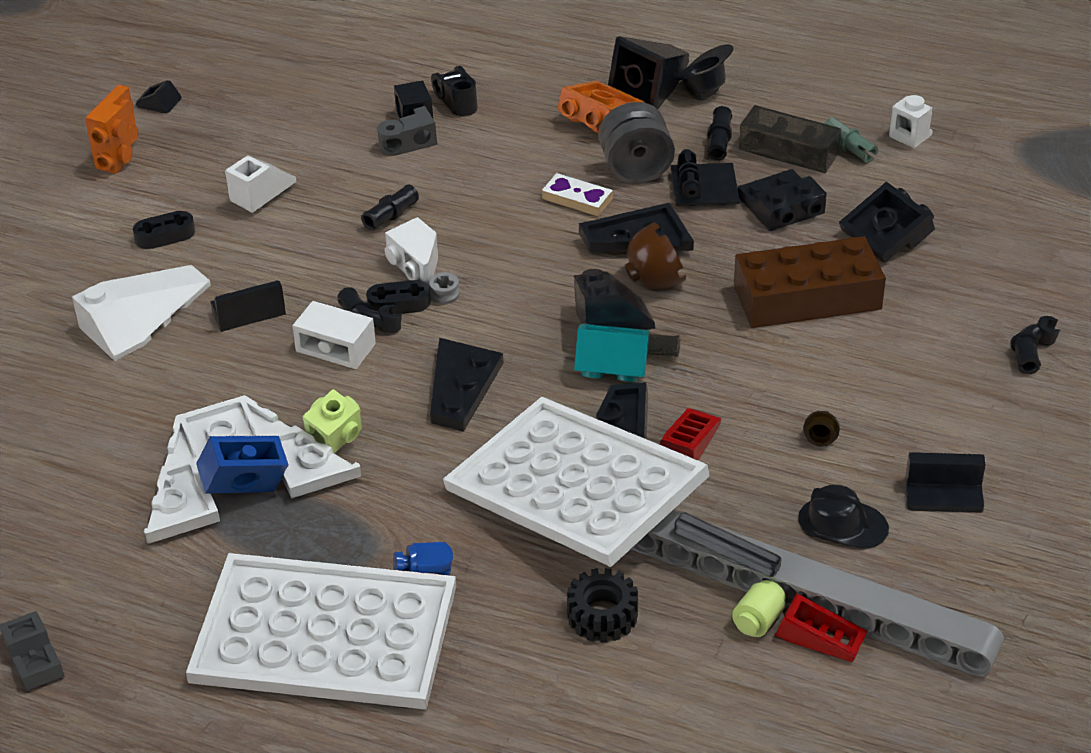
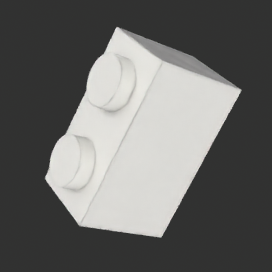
(334, 334)

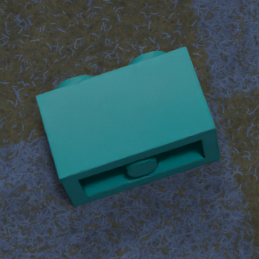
(611, 352)

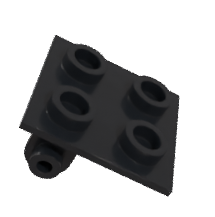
(703, 183)

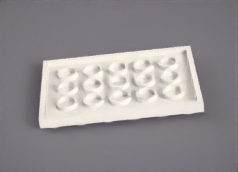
(577, 480)
(324, 631)

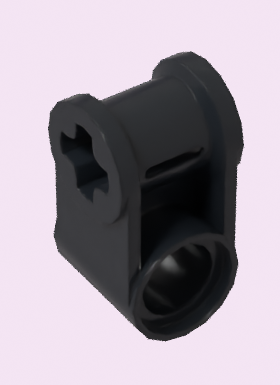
(456, 90)

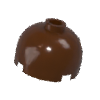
(653, 260)

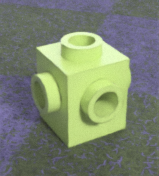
(333, 420)

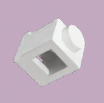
(911, 114)

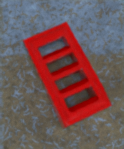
(688, 439)
(798, 629)

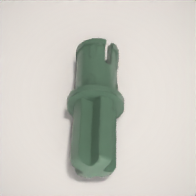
(853, 142)

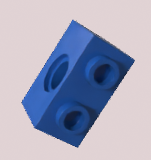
(242, 464)

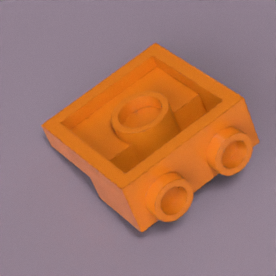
(591, 102)
(112, 130)

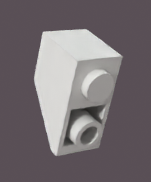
(255, 182)
(413, 249)

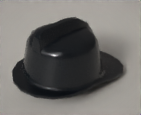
(706, 72)
(841, 517)

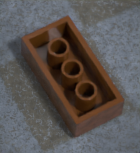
(809, 281)

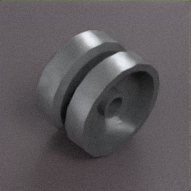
(636, 142)

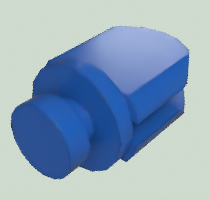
(425, 558)

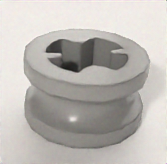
(444, 288)

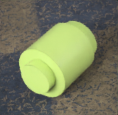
(759, 608)

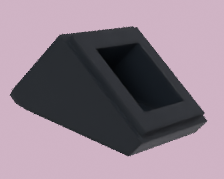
(159, 97)

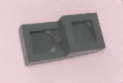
(31, 650)

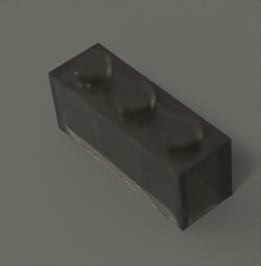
(789, 139)

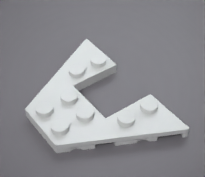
(180, 494)

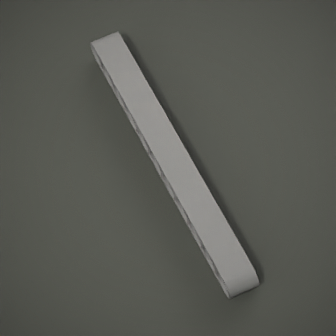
(882, 611)

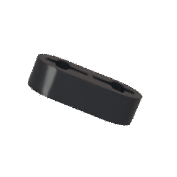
(164, 229)
(407, 295)

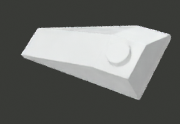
(128, 309)

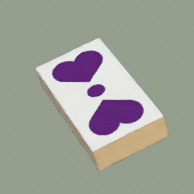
(577, 194)

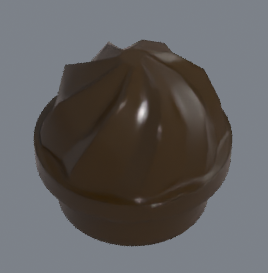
(821, 428)

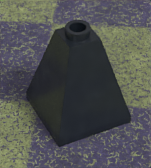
(646, 69)

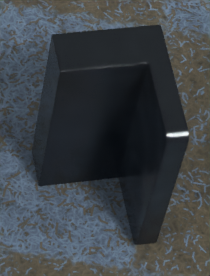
(248, 305)
(945, 482)

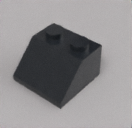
(608, 302)

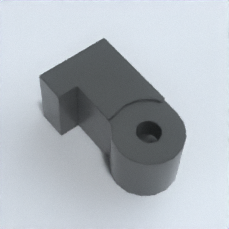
(407, 133)

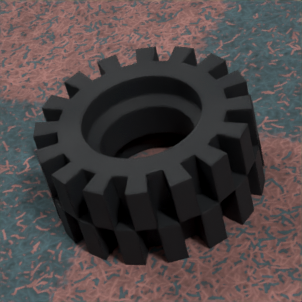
(597, 621)

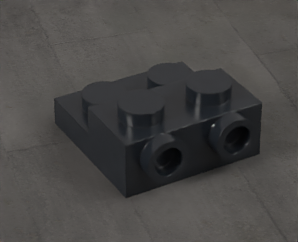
(783, 199)
(889, 221)

